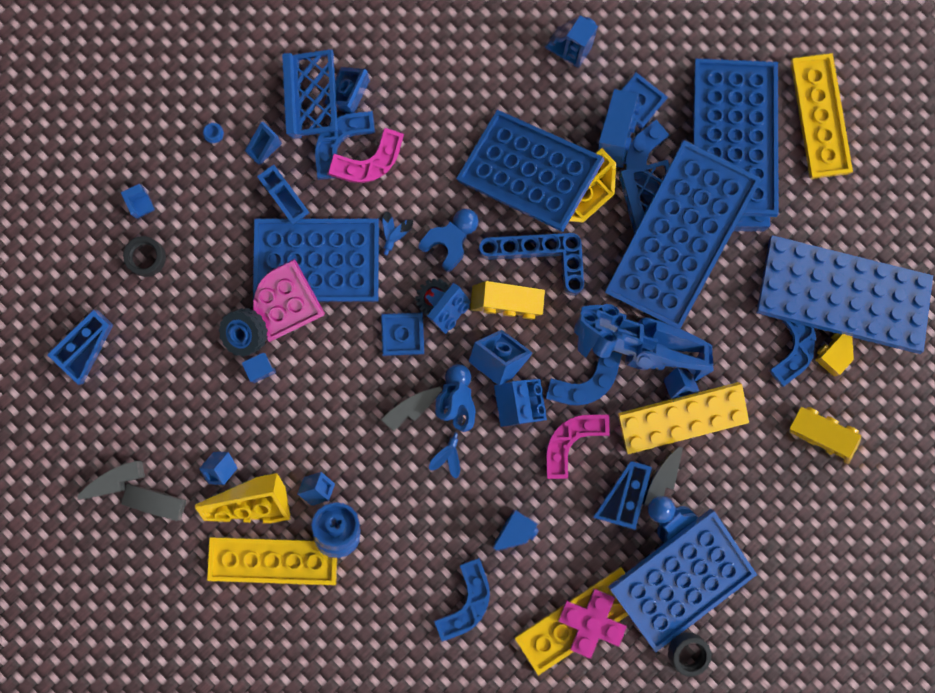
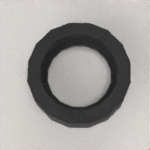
(133, 245)
(700, 664)

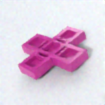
(592, 623)

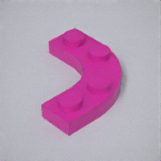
(372, 168)
(566, 435)

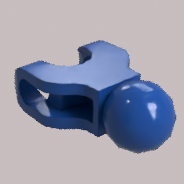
(451, 236)
(457, 398)
(670, 518)

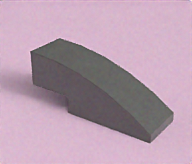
(411, 407)
(663, 476)
(113, 480)
(153, 502)

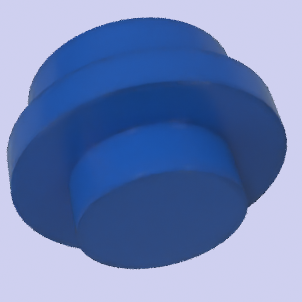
(213, 133)

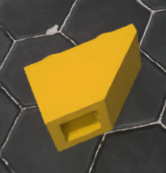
(837, 354)

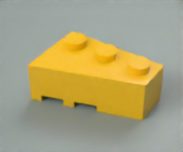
(507, 299)
(826, 433)

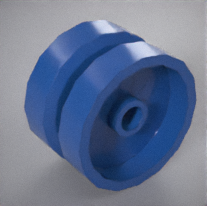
(336, 530)

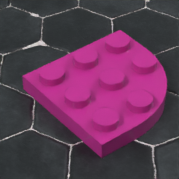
(286, 300)

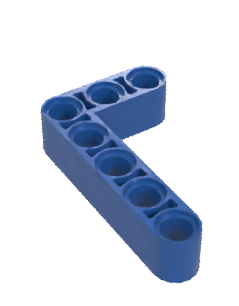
(541, 251)

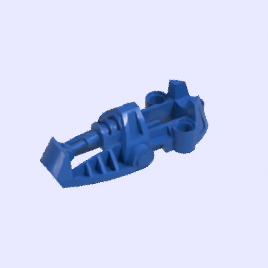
(644, 343)

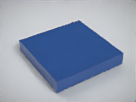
(649, 97)
(402, 334)

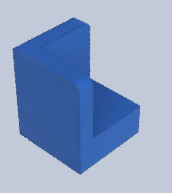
(137, 201)
(258, 368)
(680, 383)
(218, 468)
(316, 488)

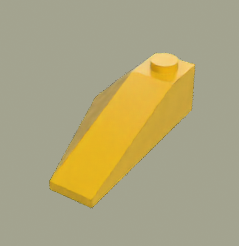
(256, 499)

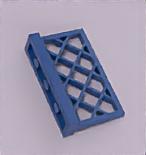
(293, 95)
(630, 190)

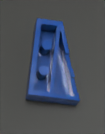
(82, 346)

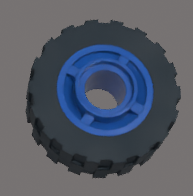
(233, 337)

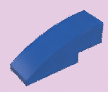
(283, 194)

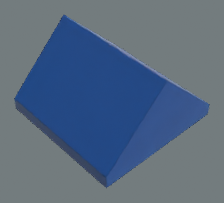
(349, 88)

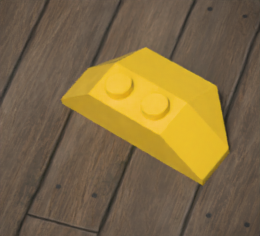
(599, 191)

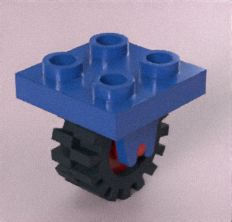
(442, 303)

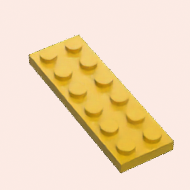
(821, 116)
(683, 418)
(269, 561)
(551, 640)

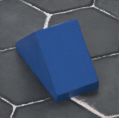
(262, 144)

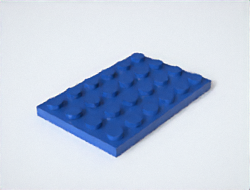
(530, 170)
(333, 255)
(683, 580)

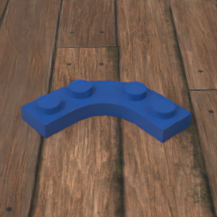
(328, 143)
(639, 152)
(800, 355)
(588, 391)
(475, 606)

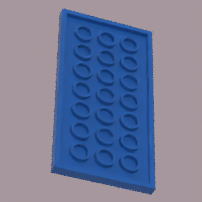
(739, 122)
(682, 234)
(845, 294)

